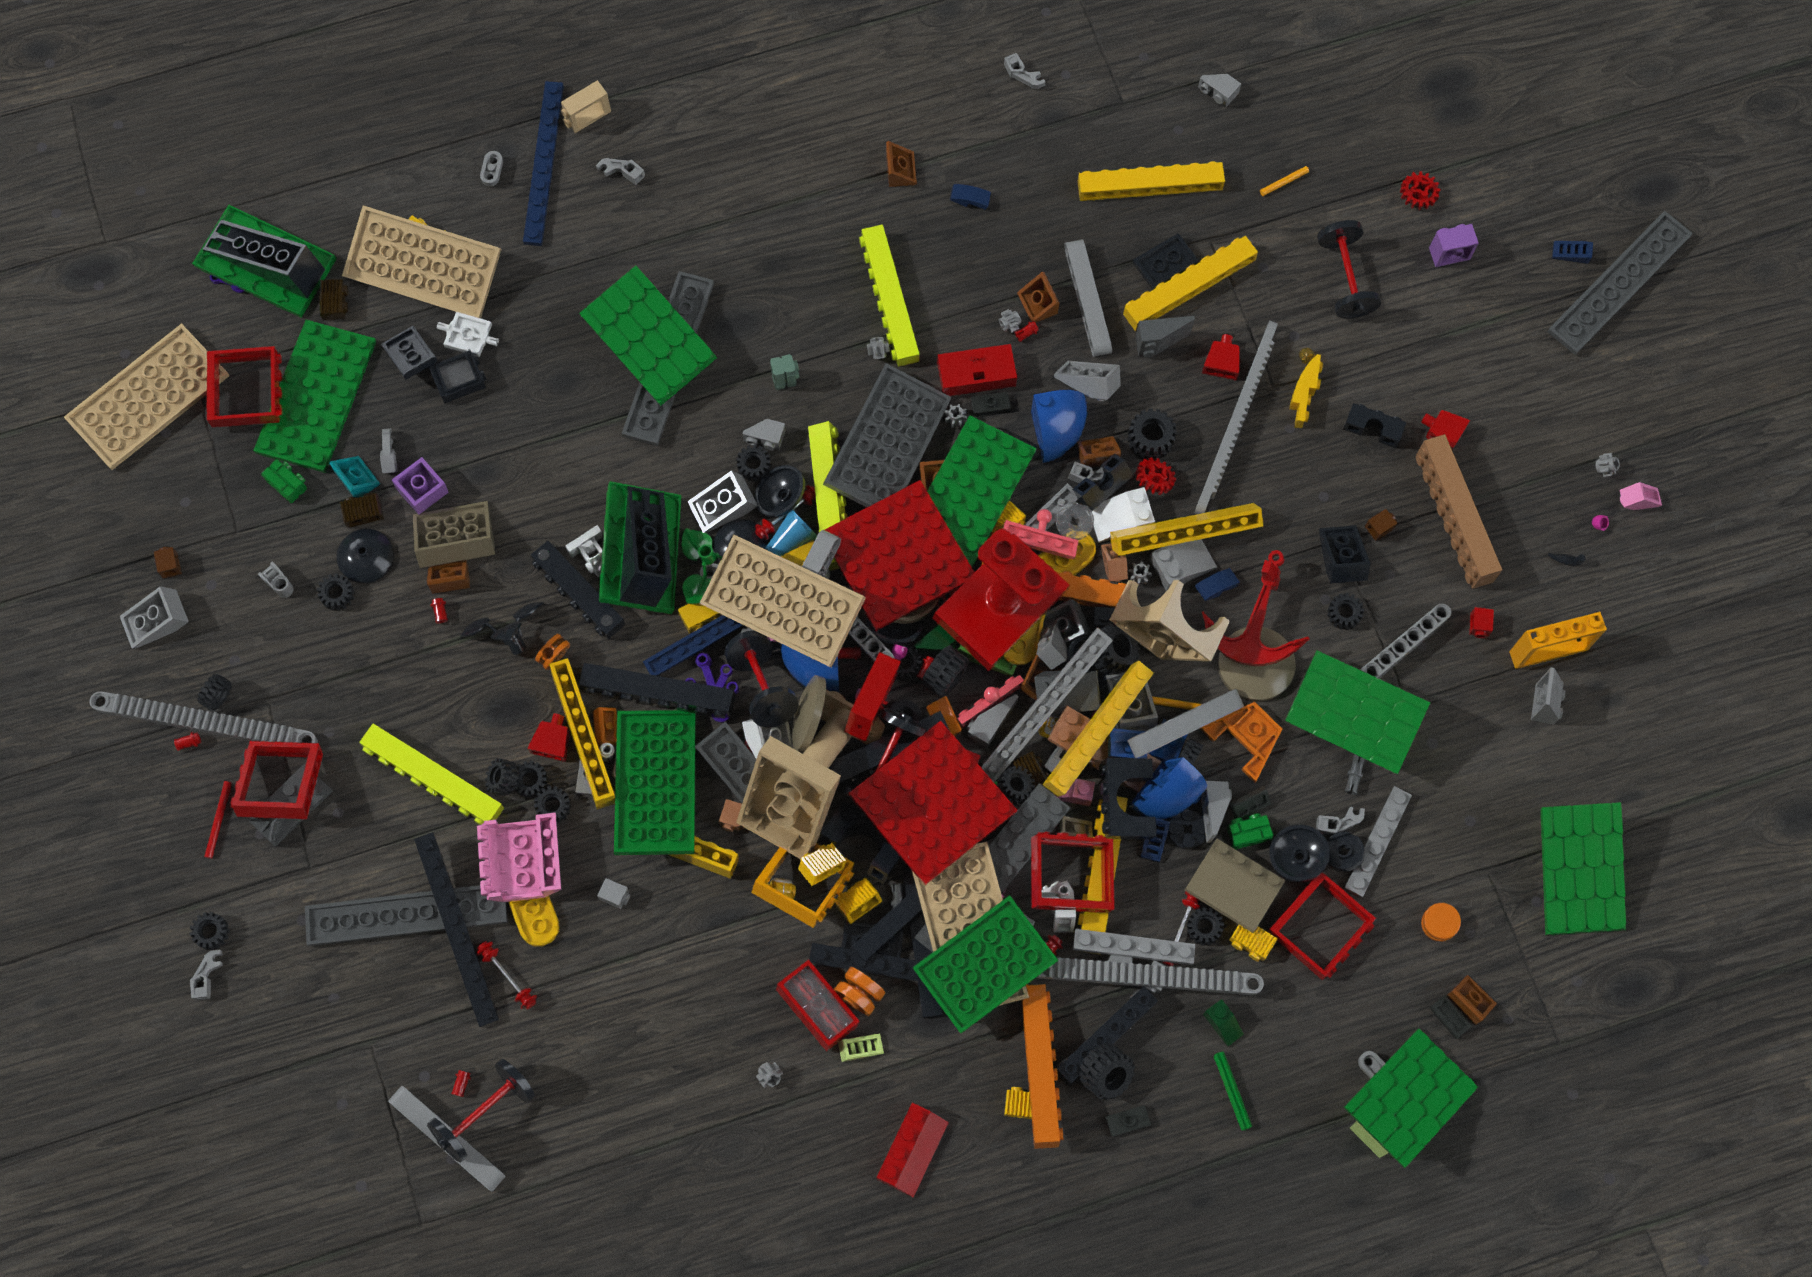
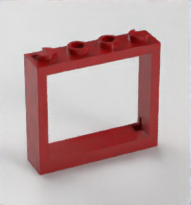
(242, 355)
(278, 809)
(1079, 840)
(1347, 901)

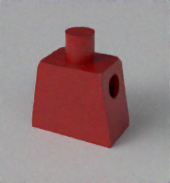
(1223, 359)
(1447, 424)
(551, 739)

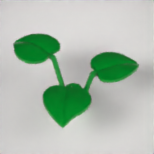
(695, 546)

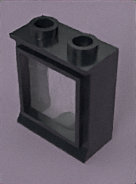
(458, 376)

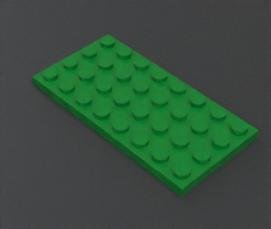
(316, 395)
(978, 482)
(655, 783)

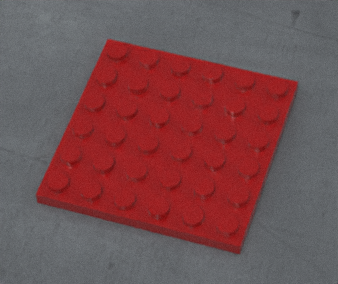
(899, 555)
(933, 803)

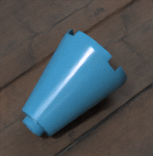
(790, 535)

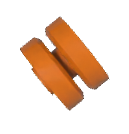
(859, 991)

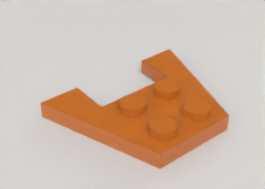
(1253, 730)

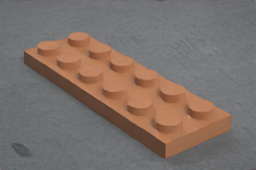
(1068, 729)

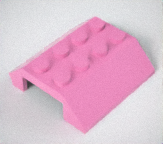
(519, 859)

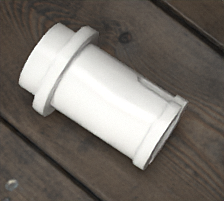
(608, 748)

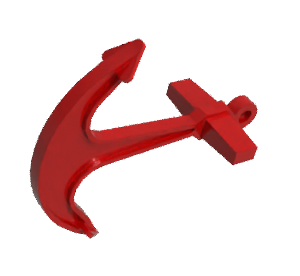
(1247, 647)

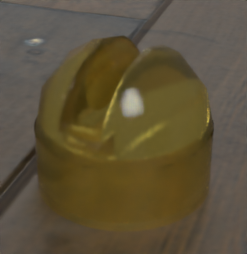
(1306, 355)

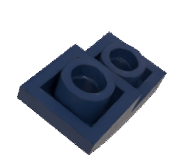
(970, 195)
(1216, 584)

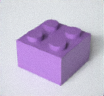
(1453, 245)
(420, 486)

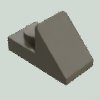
(1075, 826)

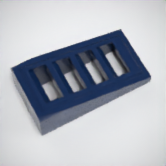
(1579, 245)
(1156, 857)

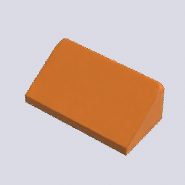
(944, 706)
(605, 725)

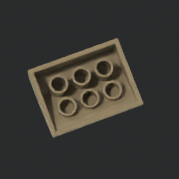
(453, 534)
(1234, 885)

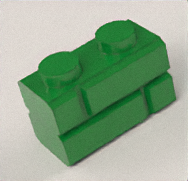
(284, 480)
(1250, 831)

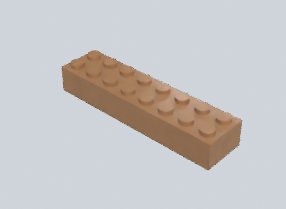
(1458, 512)

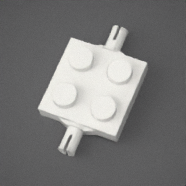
(467, 333)

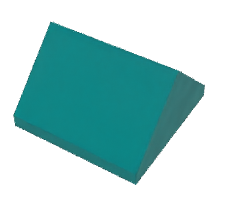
(355, 475)

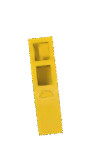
(1305, 388)

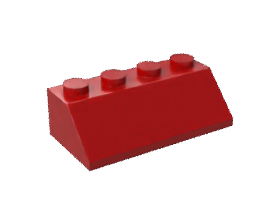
(912, 1150)

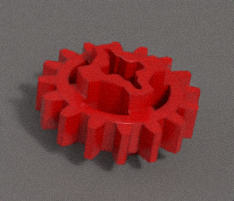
(1420, 190)
(1155, 476)

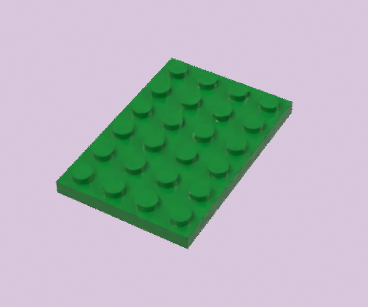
(985, 964)

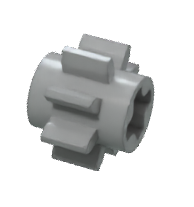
(1009, 320)
(878, 347)
(955, 421)
(1607, 465)
(1139, 578)
(769, 1074)

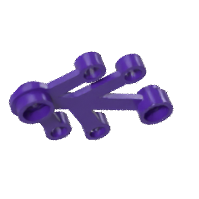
(705, 666)

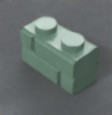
(784, 372)

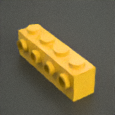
(711, 858)

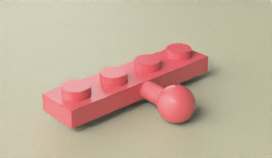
(1043, 540)
(992, 697)

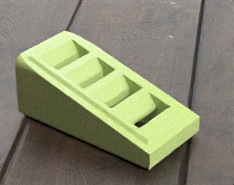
(843, 1048)

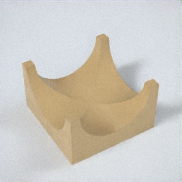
(1163, 627)

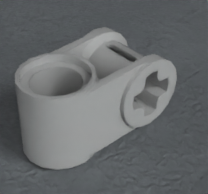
(275, 578)

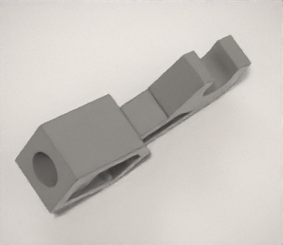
(1020, 74)
(623, 166)
(387, 455)
(1094, 476)
(1347, 822)
(207, 965)

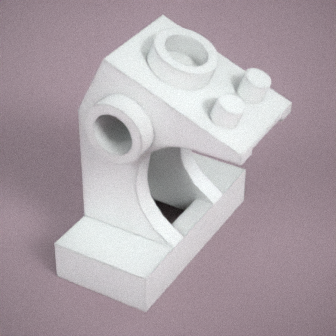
(586, 545)
(1064, 919)

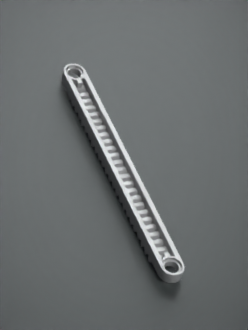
(1237, 419)
(197, 719)
(1152, 976)

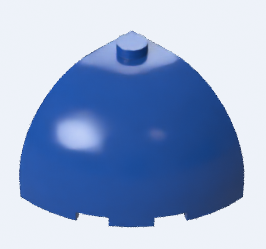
(1058, 421)
(804, 668)
(1170, 791)

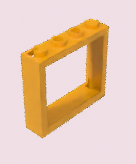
(1557, 640)
(791, 906)

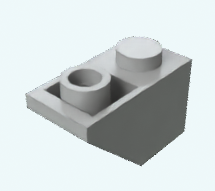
(1220, 87)
(766, 434)
(1052, 647)

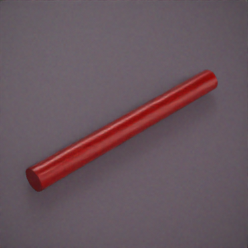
(218, 820)

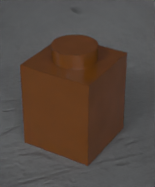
(1381, 524)
(167, 562)

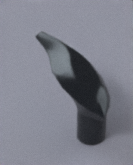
(1568, 559)

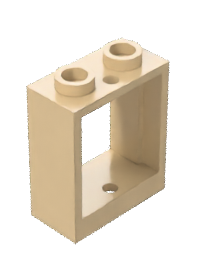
(585, 107)

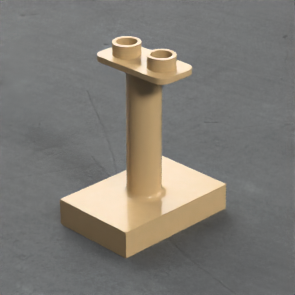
(794, 789)

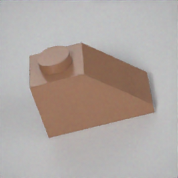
(1114, 564)
(730, 815)

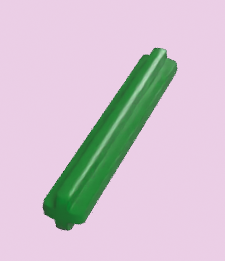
(1232, 1091)

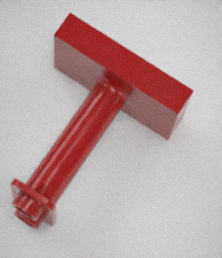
(1000, 598)

